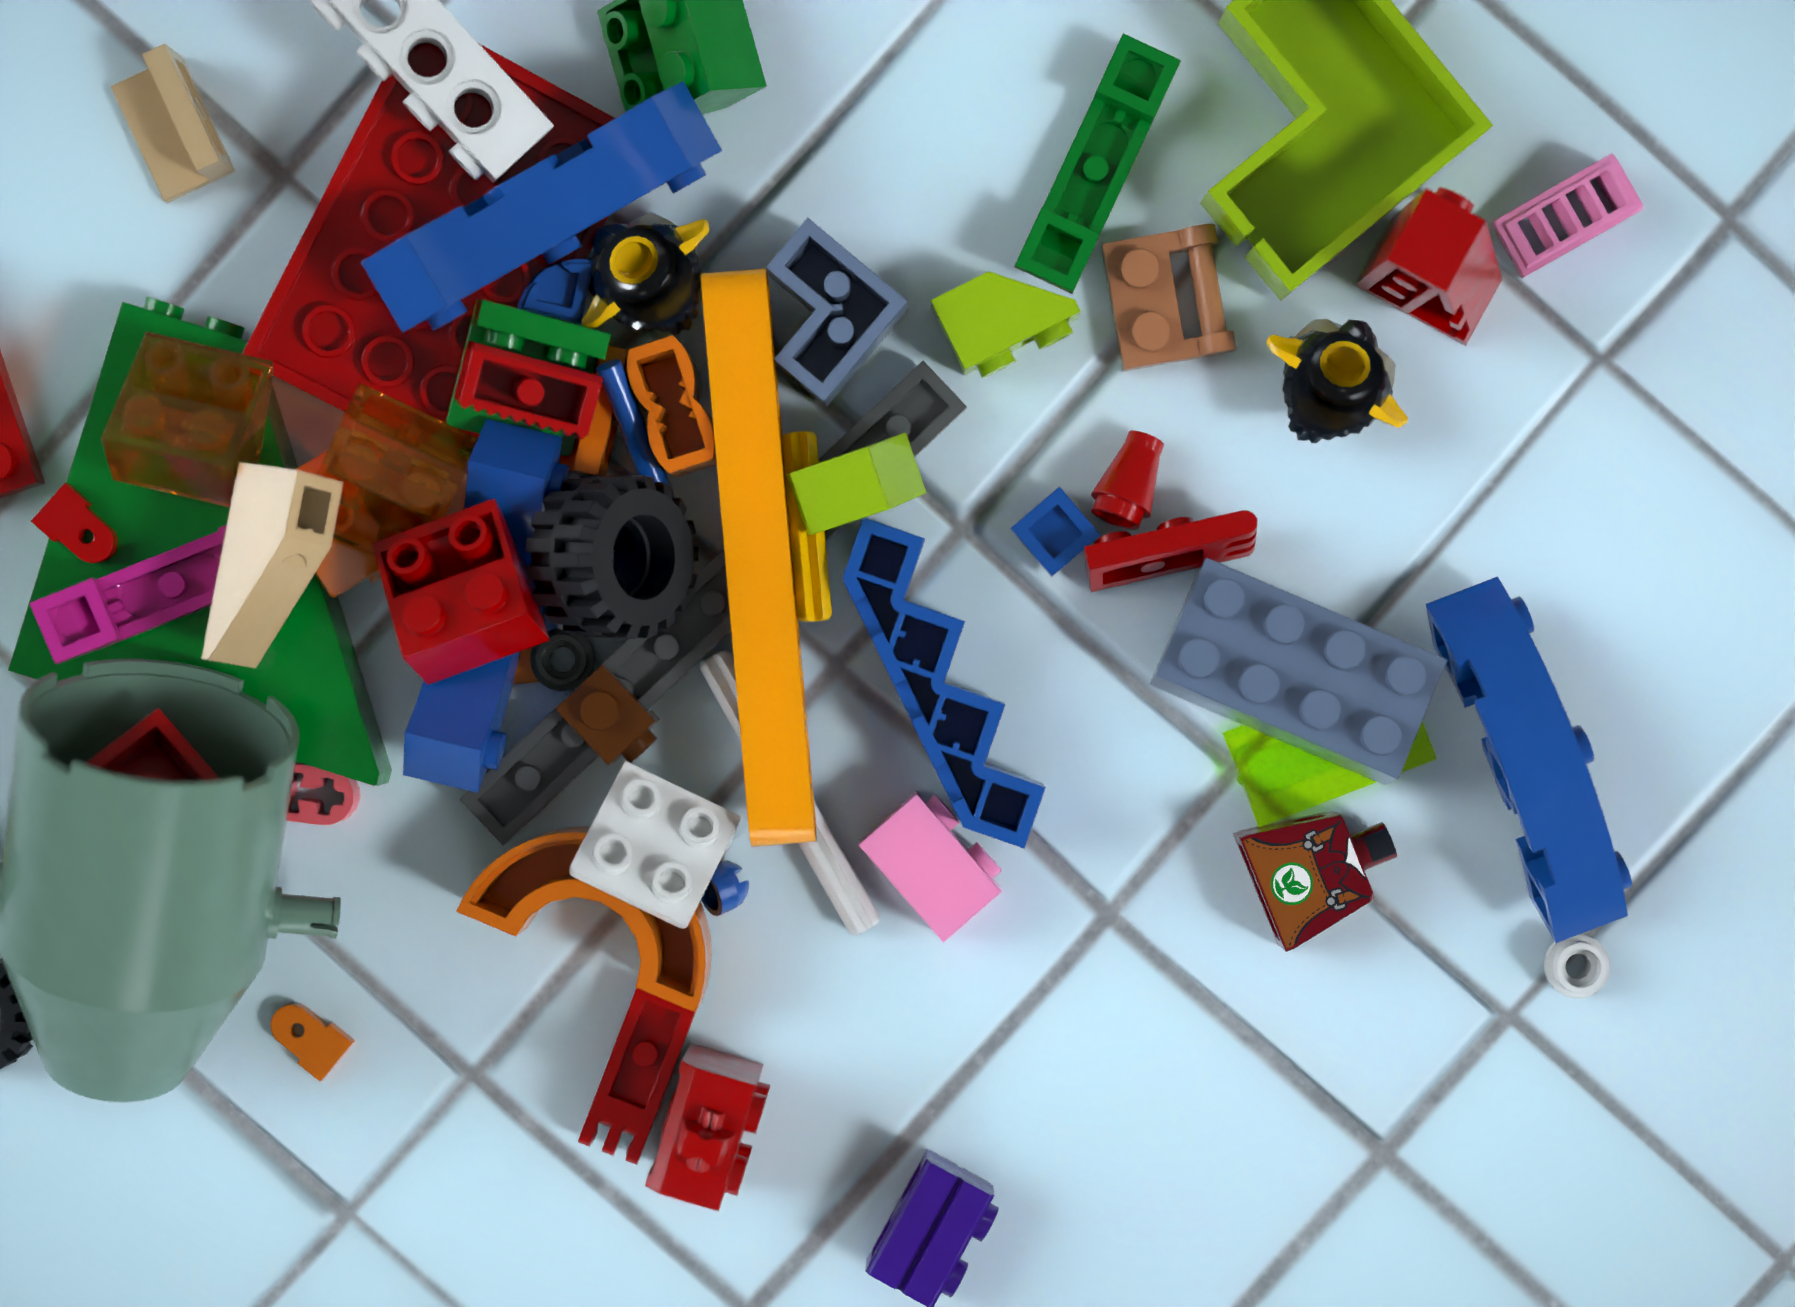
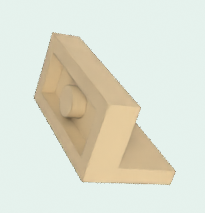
(172, 125)

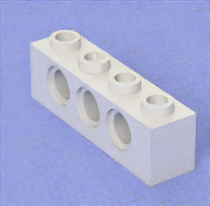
(469, 69)

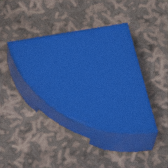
(559, 291)

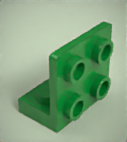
(532, 337)

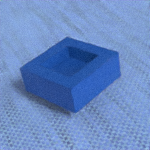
(1055, 531)

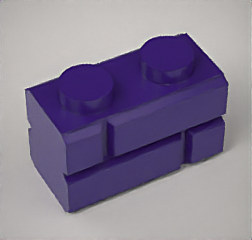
(931, 1230)

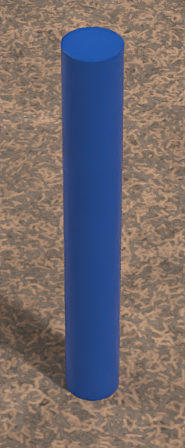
(630, 420)

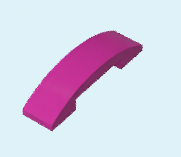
(130, 599)

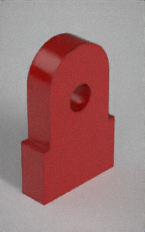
(68, 518)

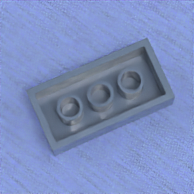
(1298, 672)

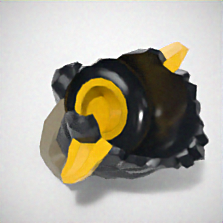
(646, 274)
(1336, 380)

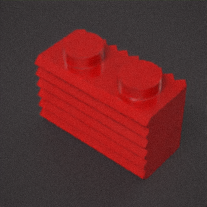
(527, 390)

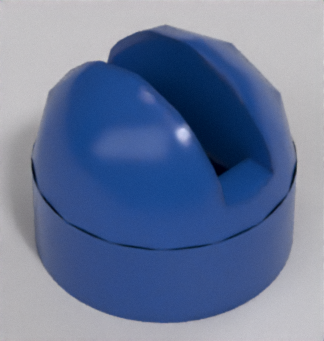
(724, 889)

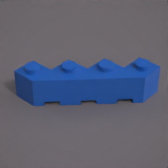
(949, 720)

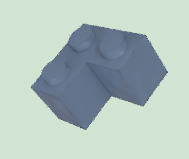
(848, 309)

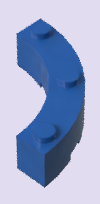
(542, 209)
(459, 718)
(1533, 757)

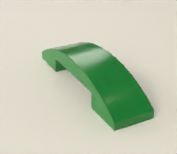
(1097, 163)

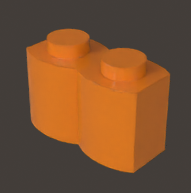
(670, 389)

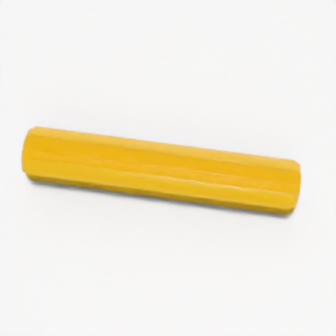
(809, 551)

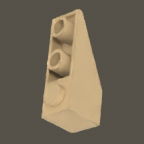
(270, 551)

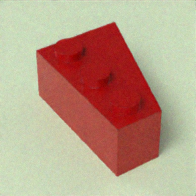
(1435, 264)

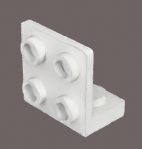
(654, 845)

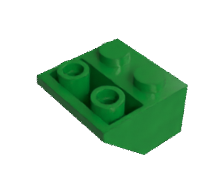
(679, 41)

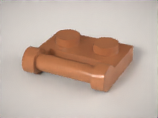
(1146, 298)

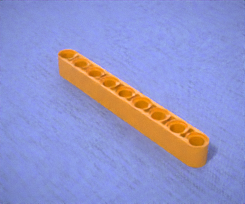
(758, 557)

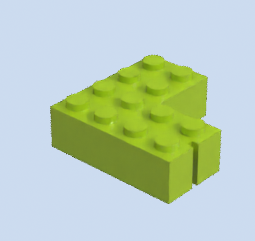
(1366, 132)

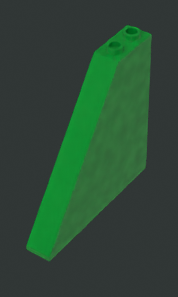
(312, 656)

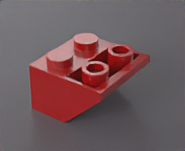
(458, 592)

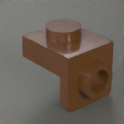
(609, 717)

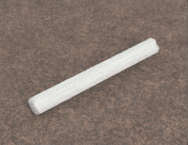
(826, 853)

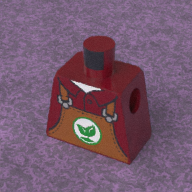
(1311, 871)

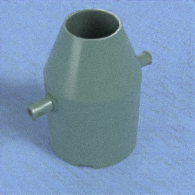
(139, 899)

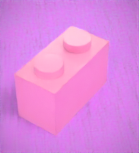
(932, 864)

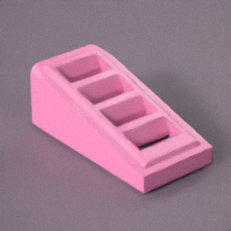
(1617, 191)

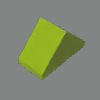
(856, 484)

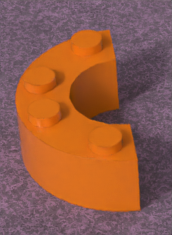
(537, 872)

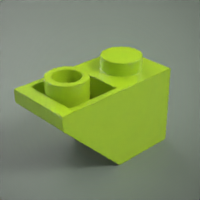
(998, 315)

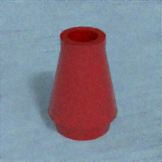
(1129, 482)

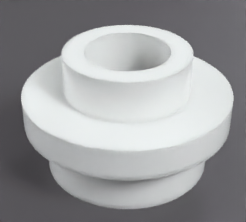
(1590, 980)

